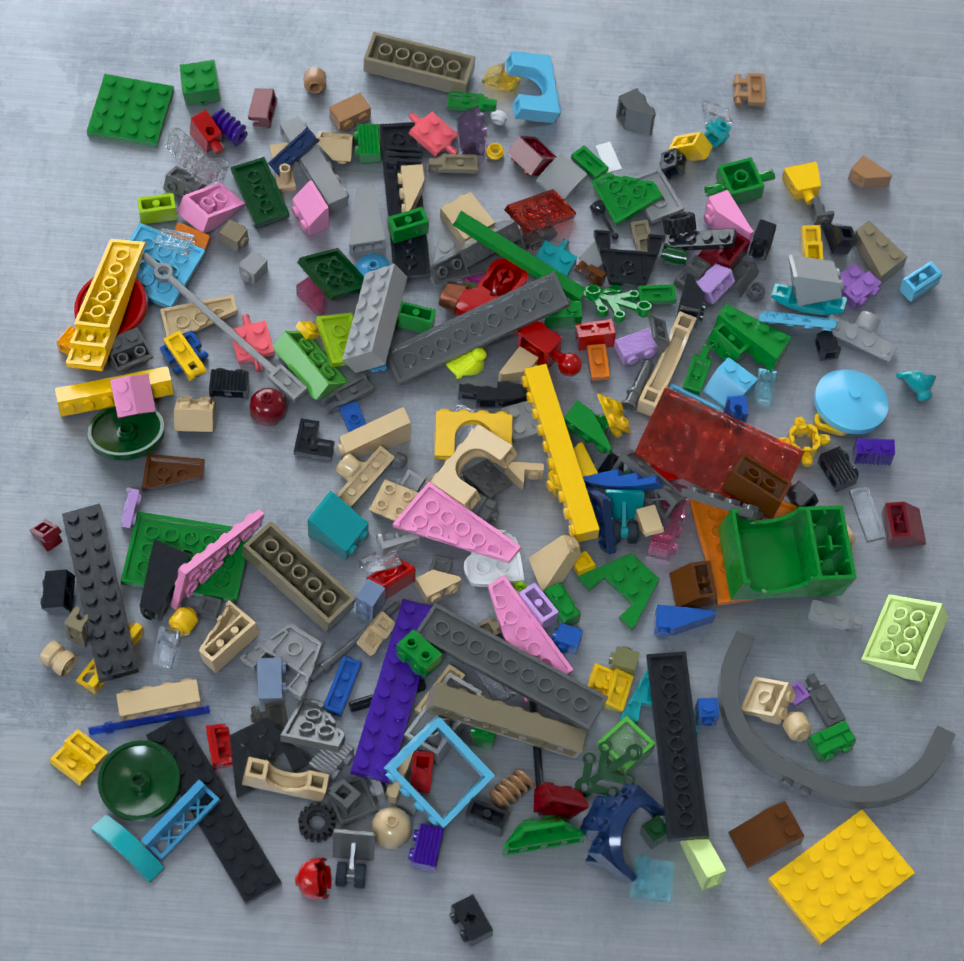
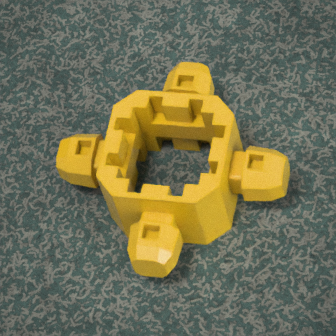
(800, 429)

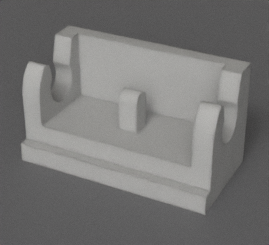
(397, 541)

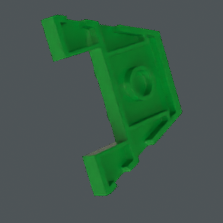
(629, 579)

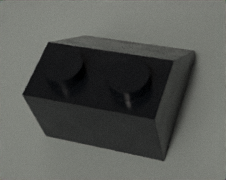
(692, 300)

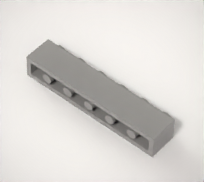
(317, 168)

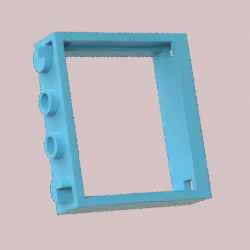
(407, 790)

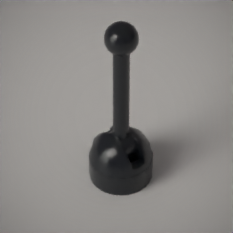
(598, 208)

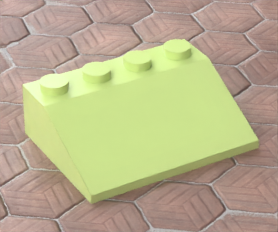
(906, 636)

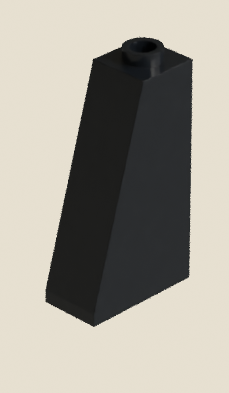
(161, 579)

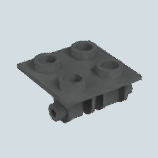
(486, 479)

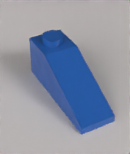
(676, 620)

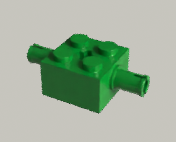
(741, 180)

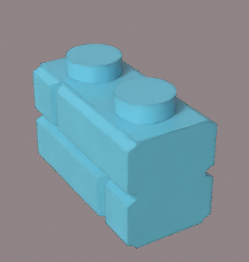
(920, 281)

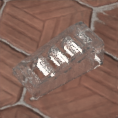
(176, 247)

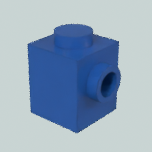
(567, 638)
(707, 711)

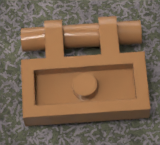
(755, 89)

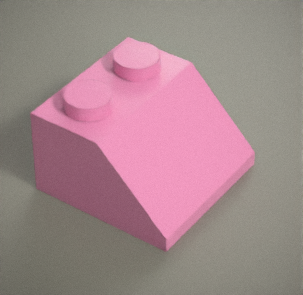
(311, 209)
(132, 395)

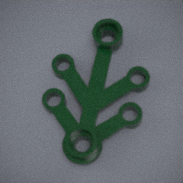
(605, 772)

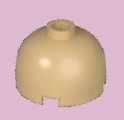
(391, 827)

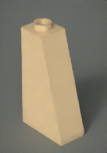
(384, 431)

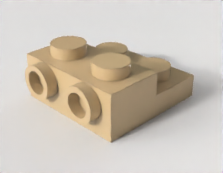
(768, 699)

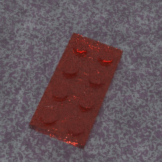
(540, 211)

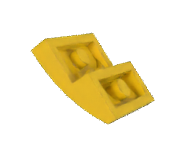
(612, 684)
(78, 757)

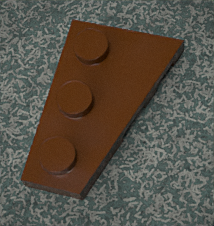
(171, 470)

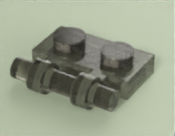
(275, 713)

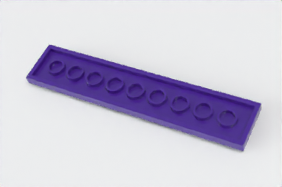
(390, 702)

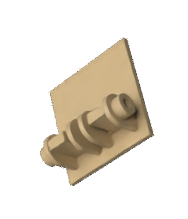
(392, 500)

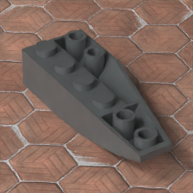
(473, 257)

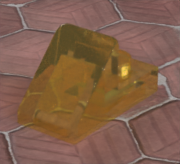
(498, 78)

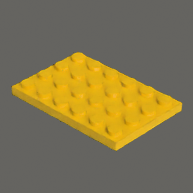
(841, 877)

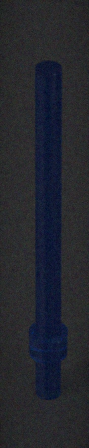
(110, 727)

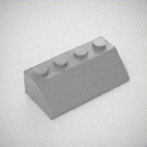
(436, 742)

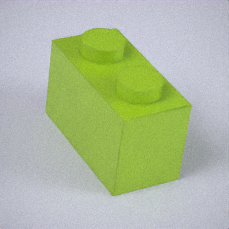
(157, 208)

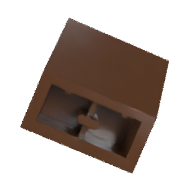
(693, 585)

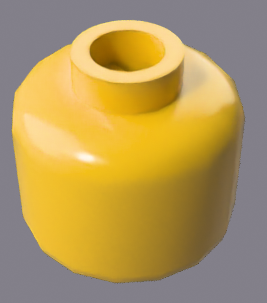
(183, 620)

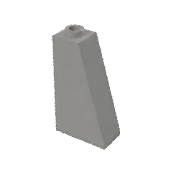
(366, 227)

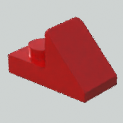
(422, 771)

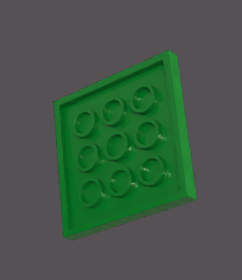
(130, 110)

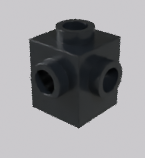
(673, 163)

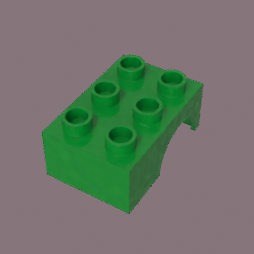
(787, 555)

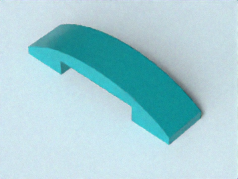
(785, 296)
(128, 847)

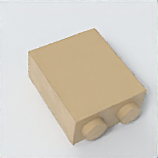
(470, 206)

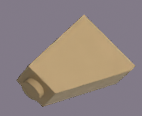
(555, 561)

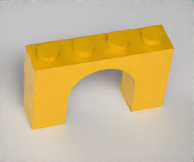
(449, 422)

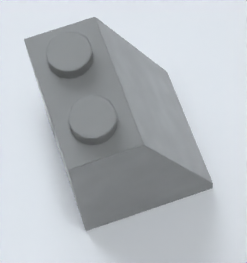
(814, 280)

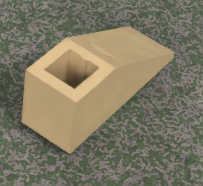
(412, 186)

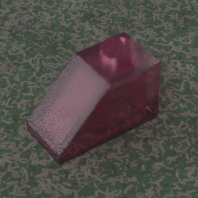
(311, 296)

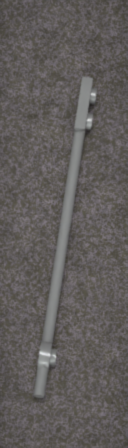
(279, 376)

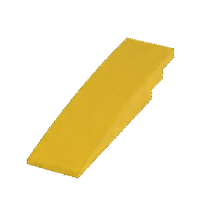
(105, 305)

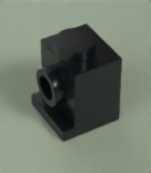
(827, 346)

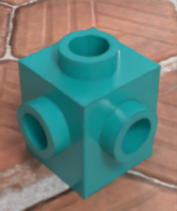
(717, 131)

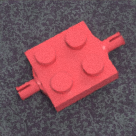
(433, 133)
(258, 337)

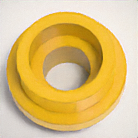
(495, 147)

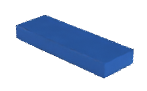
(342, 686)

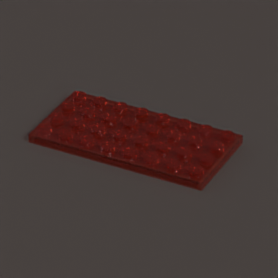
(706, 444)

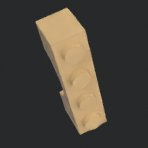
(305, 785)

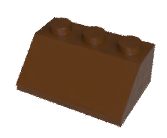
(757, 485)

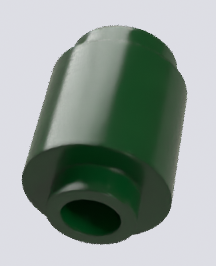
(674, 256)

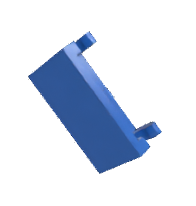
(737, 408)

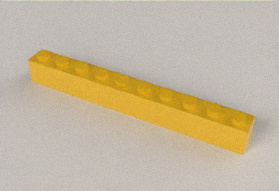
(560, 453)

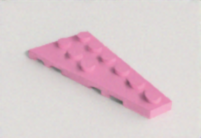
(522, 628)

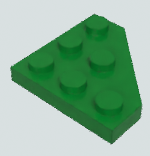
(625, 195)

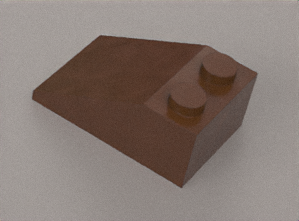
(767, 834)

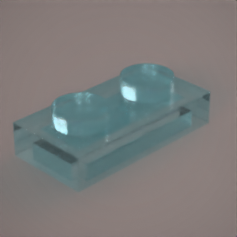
(765, 387)

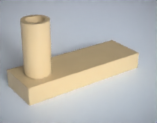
(286, 180)

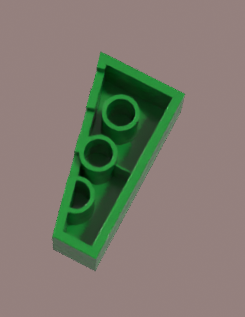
(766, 342)

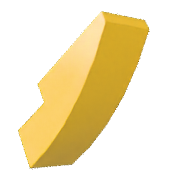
(811, 241)

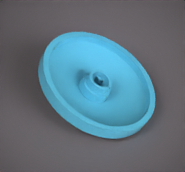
(851, 401)

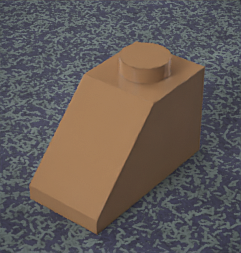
(869, 174)

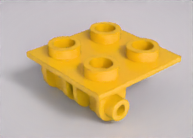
(614, 415)

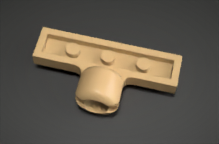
(361, 474)

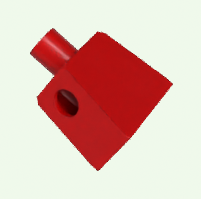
(206, 132)

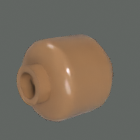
(315, 80)

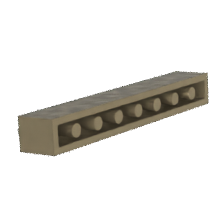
(505, 720)

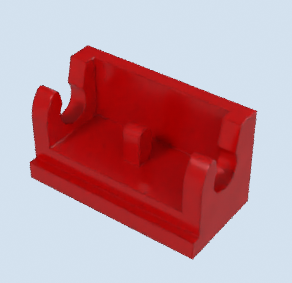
(595, 333)
(219, 746)

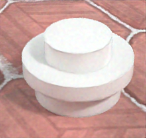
(498, 117)

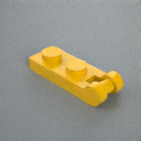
(184, 355)

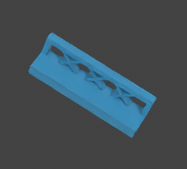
(174, 816)

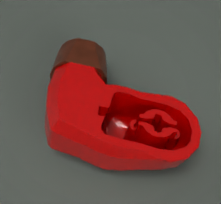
(499, 280)

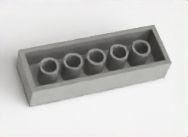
(375, 318)

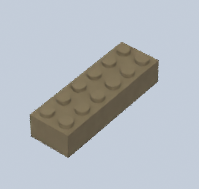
(418, 63)
(298, 576)

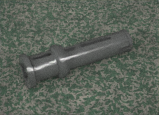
(634, 392)

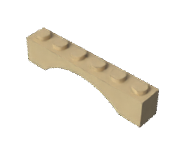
(667, 364)

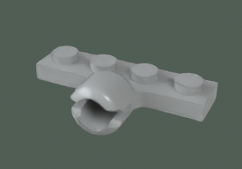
(863, 336)

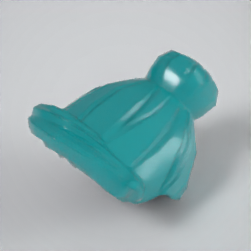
(918, 383)

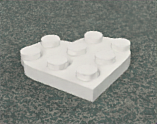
(483, 570)

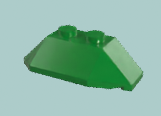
(542, 834)

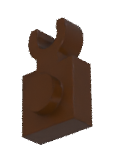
(592, 273)

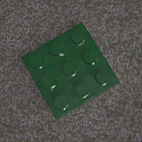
(332, 273)

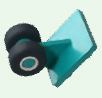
(624, 507)

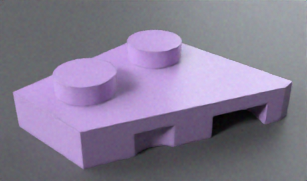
(128, 515)

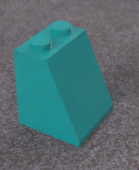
(337, 526)

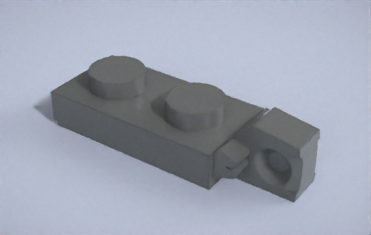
(824, 702)

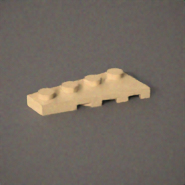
(189, 317)

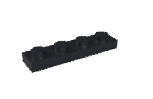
(702, 239)

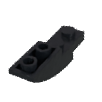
(493, 398)

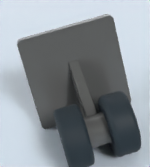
(352, 846)

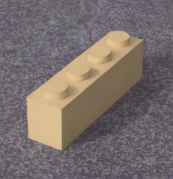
(158, 700)

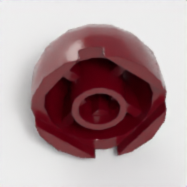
(268, 407)

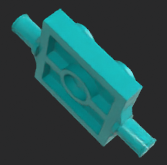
(557, 256)

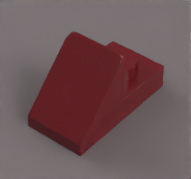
(47, 534)

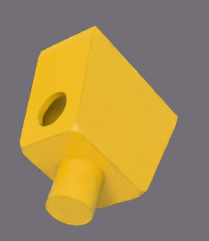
(802, 181)

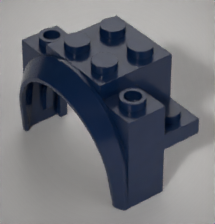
(606, 825)

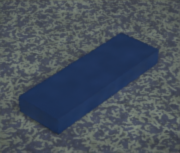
(294, 150)

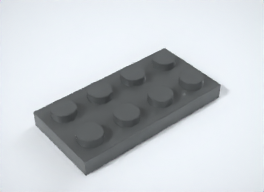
(716, 500)

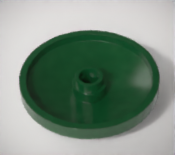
(125, 437)
(139, 780)

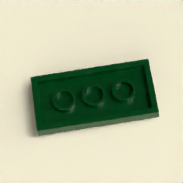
(260, 192)

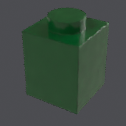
(654, 832)

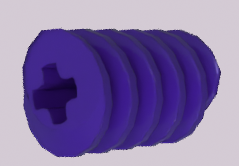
(230, 127)

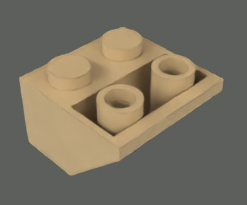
(194, 414)

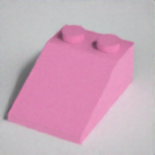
(209, 207)
(724, 214)

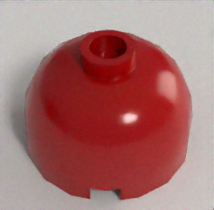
(314, 879)

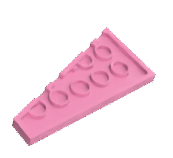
(447, 521)
(210, 560)

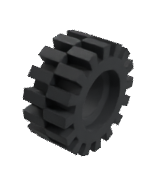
(679, 223)
(319, 834)

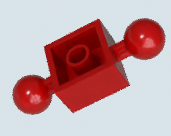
(547, 347)

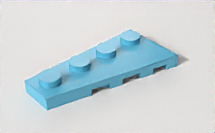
(795, 319)

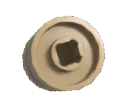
(58, 658)

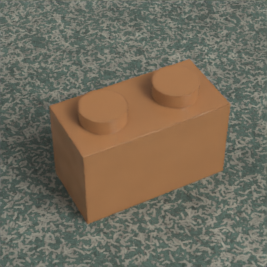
(350, 112)

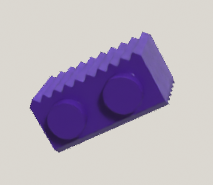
(873, 451)
(427, 847)

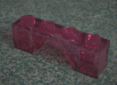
(662, 544)

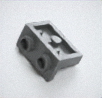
(180, 182)

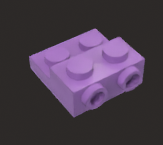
(859, 286)

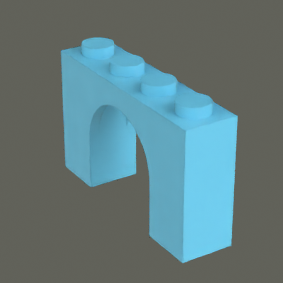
(540, 70)

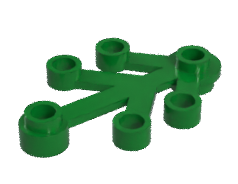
(617, 299)

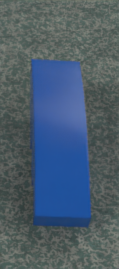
(618, 481)

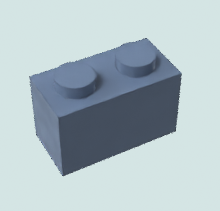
(370, 600)
(270, 678)

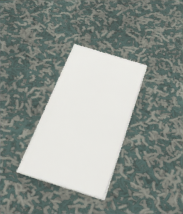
(608, 156)

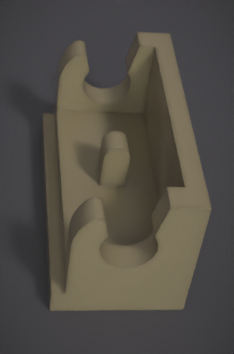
(75, 628)

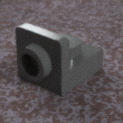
(818, 212)

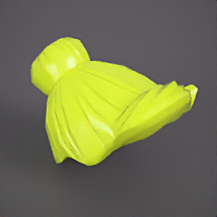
(468, 364)

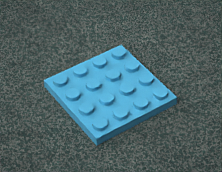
(183, 266)

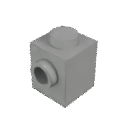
(253, 267)

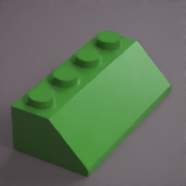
(309, 364)

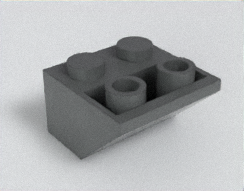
(635, 112)
(129, 350)

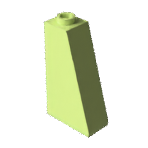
(704, 862)

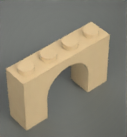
(477, 444)

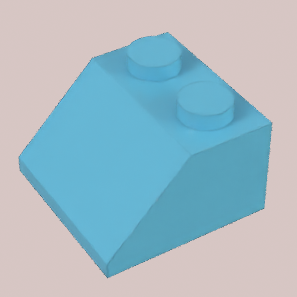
(730, 380)

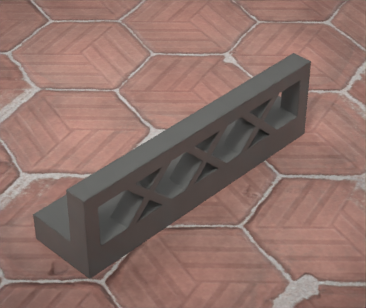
(667, 493)

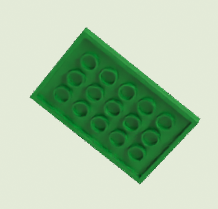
(190, 538)

